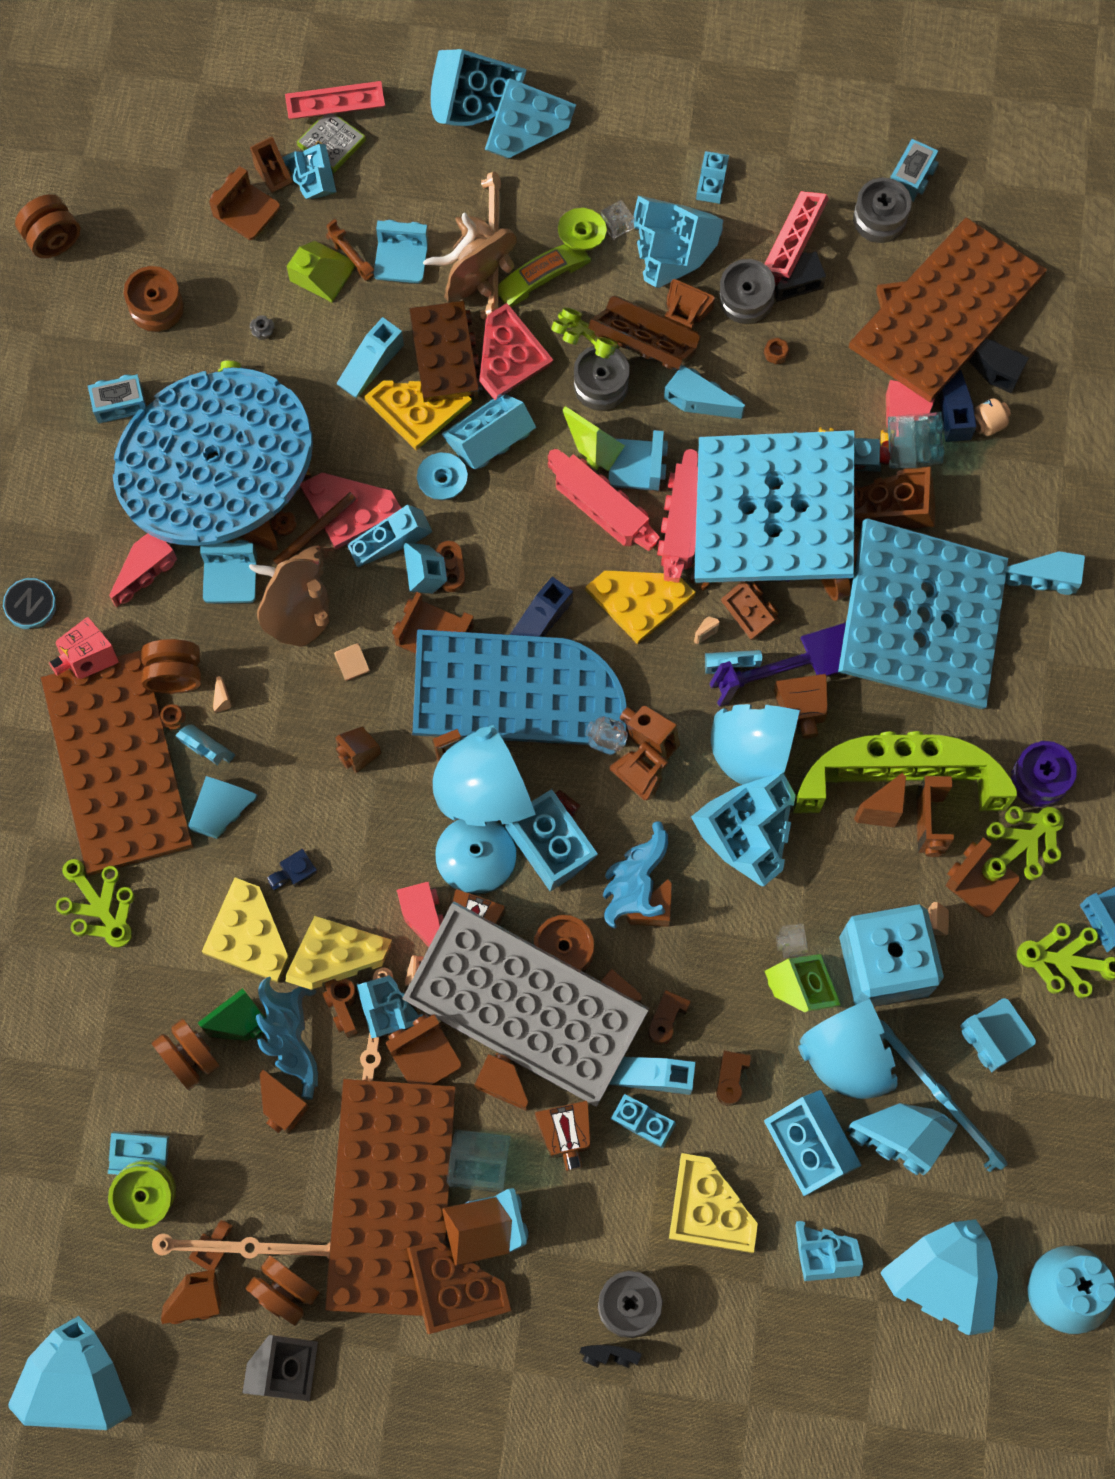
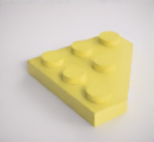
(247, 933)
(335, 953)
(708, 1209)

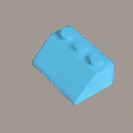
(489, 431)
(552, 841)
(812, 1142)

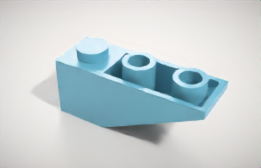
(371, 357)
(697, 395)
(390, 535)
(1053, 571)
(655, 1074)

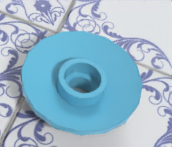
(439, 466)

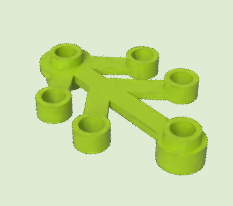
(572, 319)
(1027, 840)
(99, 906)
(1064, 960)

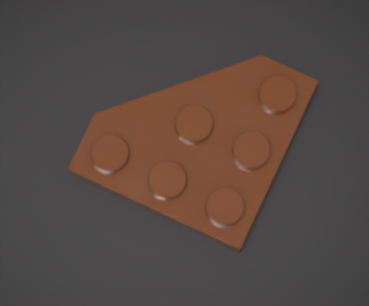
(453, 1293)

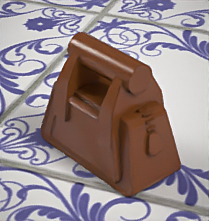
(689, 303)
(638, 773)

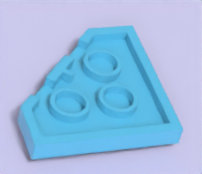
(526, 119)

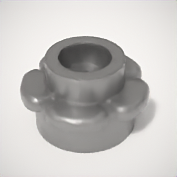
(266, 331)

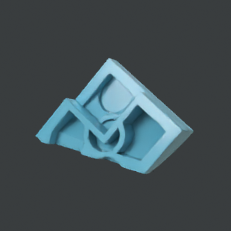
(312, 171)
(737, 658)
(204, 744)
(218, 806)
(384, 1007)

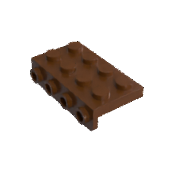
(646, 332)
(445, 351)

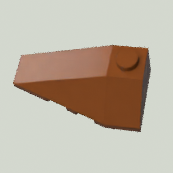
(899, 500)

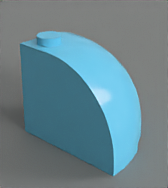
(469, 86)
(753, 741)
(481, 781)
(850, 1053)

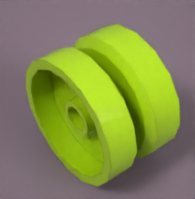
(136, 1210)

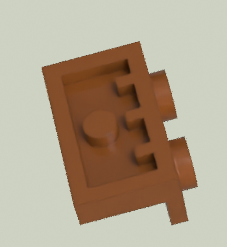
(751, 609)

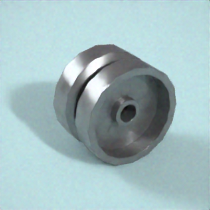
(882, 210)
(747, 291)
(601, 381)
(634, 1287)

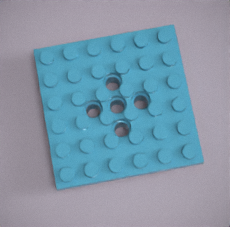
(739, 477)
(958, 586)

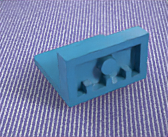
(1101, 915)

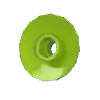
(582, 221)

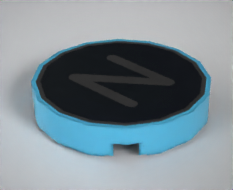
(29, 603)

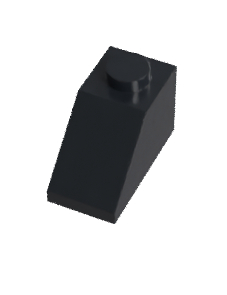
(805, 278)

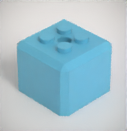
(875, 972)

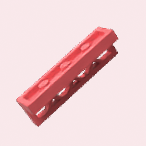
(334, 100)
(795, 234)

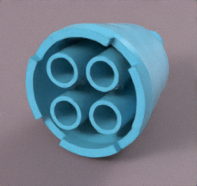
(1055, 1291)

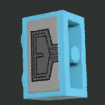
(915, 167)
(116, 398)

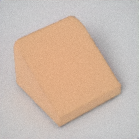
(351, 662)
(939, 918)

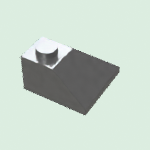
(282, 1368)

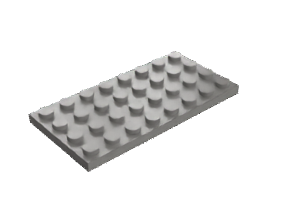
(525, 1003)

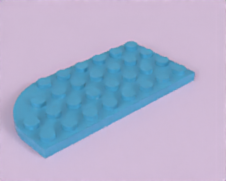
(517, 683)

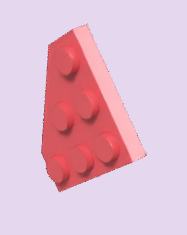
(509, 353)
(367, 511)

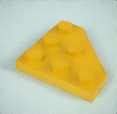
(409, 415)
(639, 599)

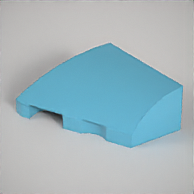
(827, 1254)

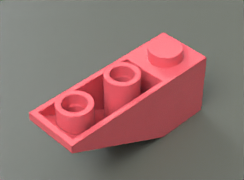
(145, 561)
(419, 910)

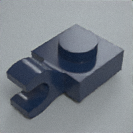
(295, 869)

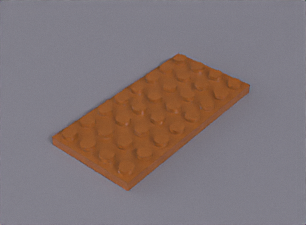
(947, 309)
(116, 766)
(387, 1192)

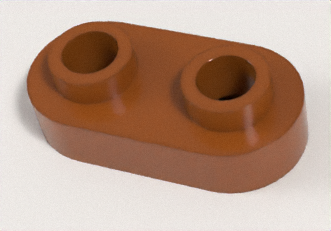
(454, 566)

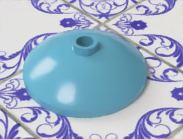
(480, 871)

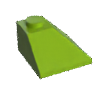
(320, 270)
(593, 442)
(803, 983)

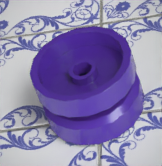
(1043, 773)

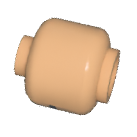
(991, 417)

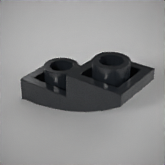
(600, 1353)

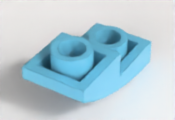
(712, 177)
(643, 1121)

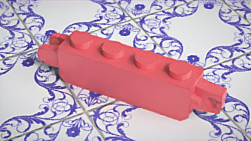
(601, 501)
(680, 526)

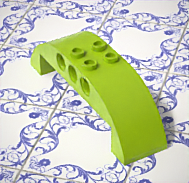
(914, 754)

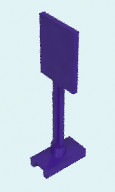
(822, 652)

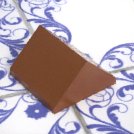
(885, 805)
(478, 1230)

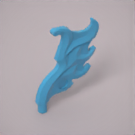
(632, 883)
(283, 1030)

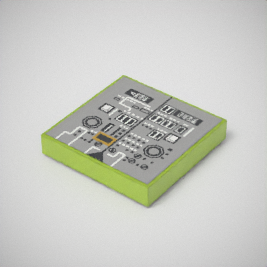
(338, 136)

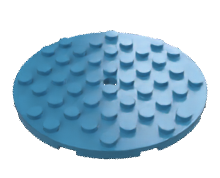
(197, 501)

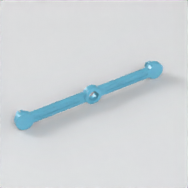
(944, 1097)

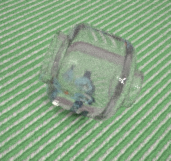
(606, 735)

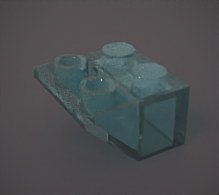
(915, 440)
(478, 1161)

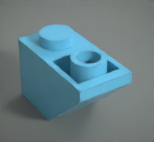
(424, 568)

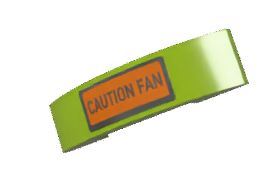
(539, 271)

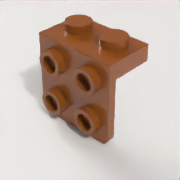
(243, 205)
(971, 885)
(423, 1052)

